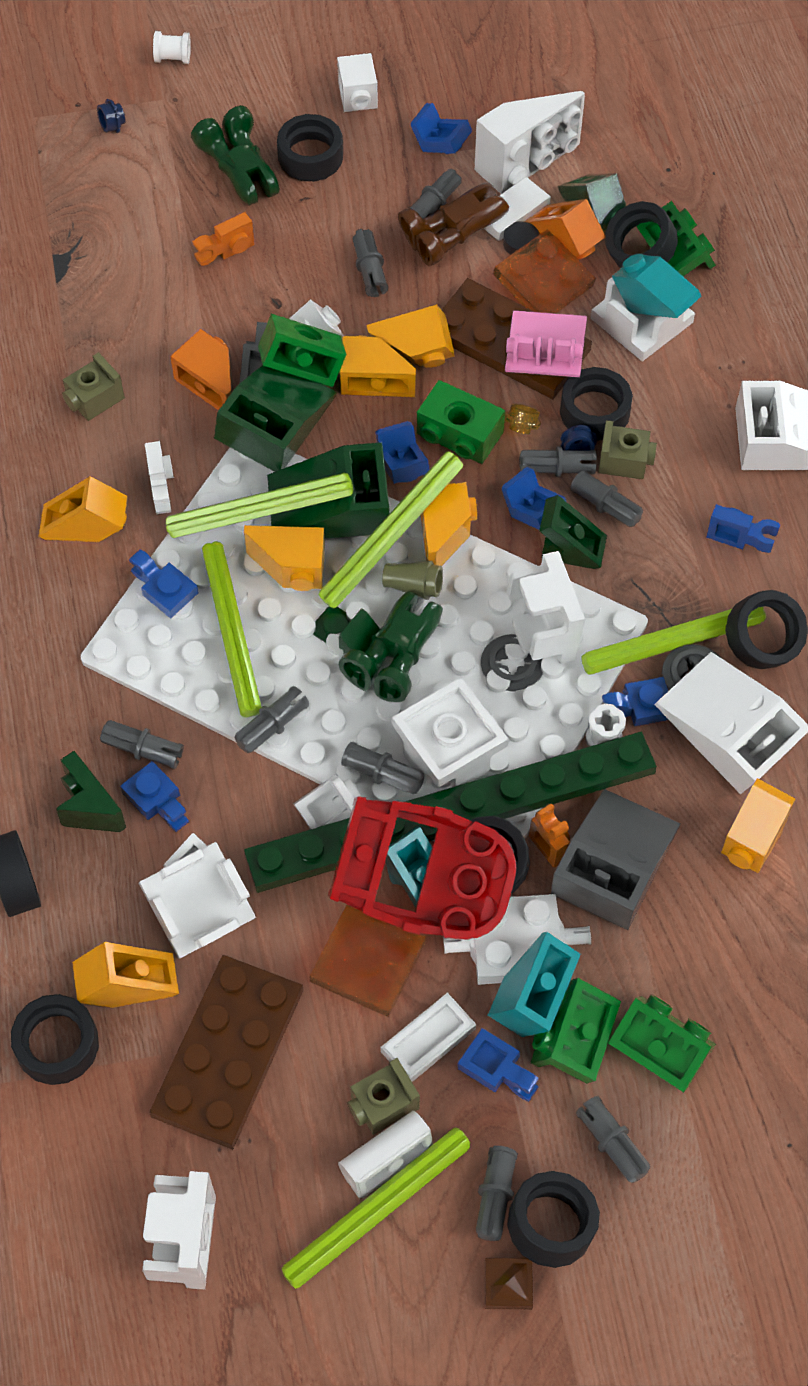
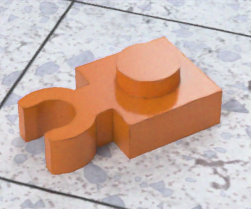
(229, 239)
(549, 834)

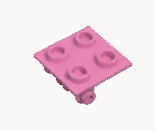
(546, 344)

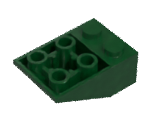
(271, 415)
(344, 516)

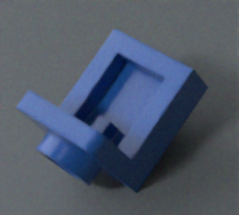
(439, 134)
(401, 453)
(526, 498)

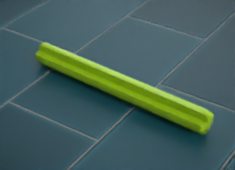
(259, 505)
(390, 529)
(231, 629)
(662, 641)
(375, 1208)

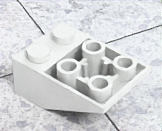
(526, 137)
(772, 426)
(732, 720)

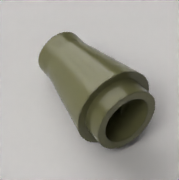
(418, 577)

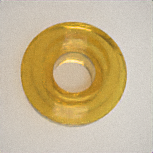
(523, 418)

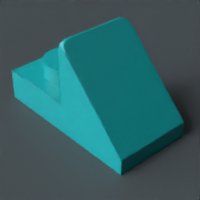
(408, 862)

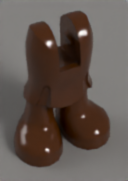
(461, 218)

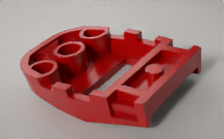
(463, 882)

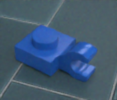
(736, 529)
(164, 587)
(639, 700)
(155, 793)
(493, 1062)

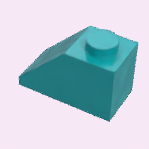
(654, 287)
(535, 987)

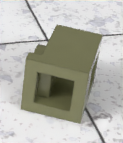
(93, 388)
(626, 451)
(381, 1114)

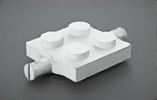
(520, 927)

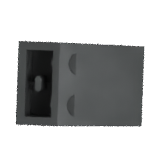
(614, 858)

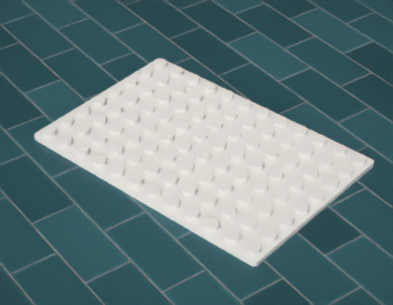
(187, 668)

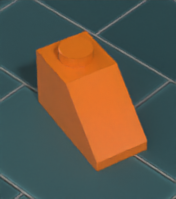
(571, 224)
(204, 368)

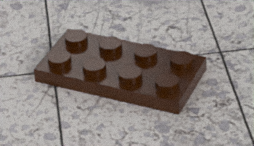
(480, 327)
(227, 1052)

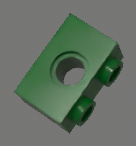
(302, 350)
(479, 422)

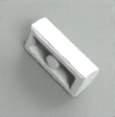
(386, 1154)

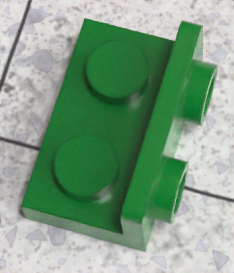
(690, 250)
(578, 1032)
(662, 1041)

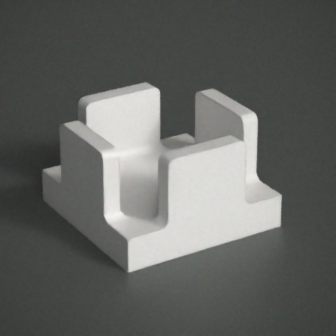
(636, 332)
(554, 610)
(449, 735)
(198, 899)
(181, 1229)

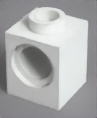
(357, 82)

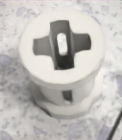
(171, 47)
(606, 717)

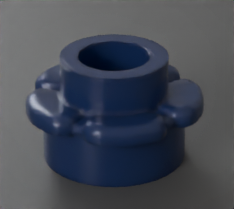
(110, 116)
(578, 438)

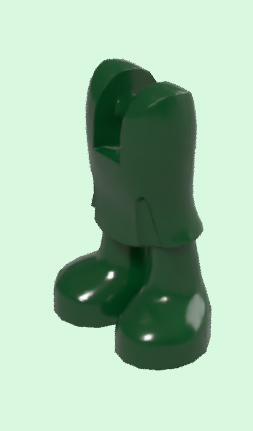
(243, 162)
(398, 638)

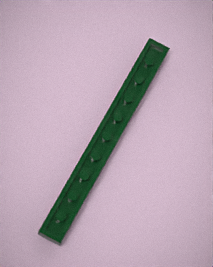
(497, 795)

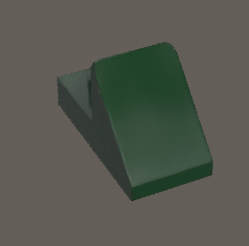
(571, 534)
(353, 634)
(90, 803)

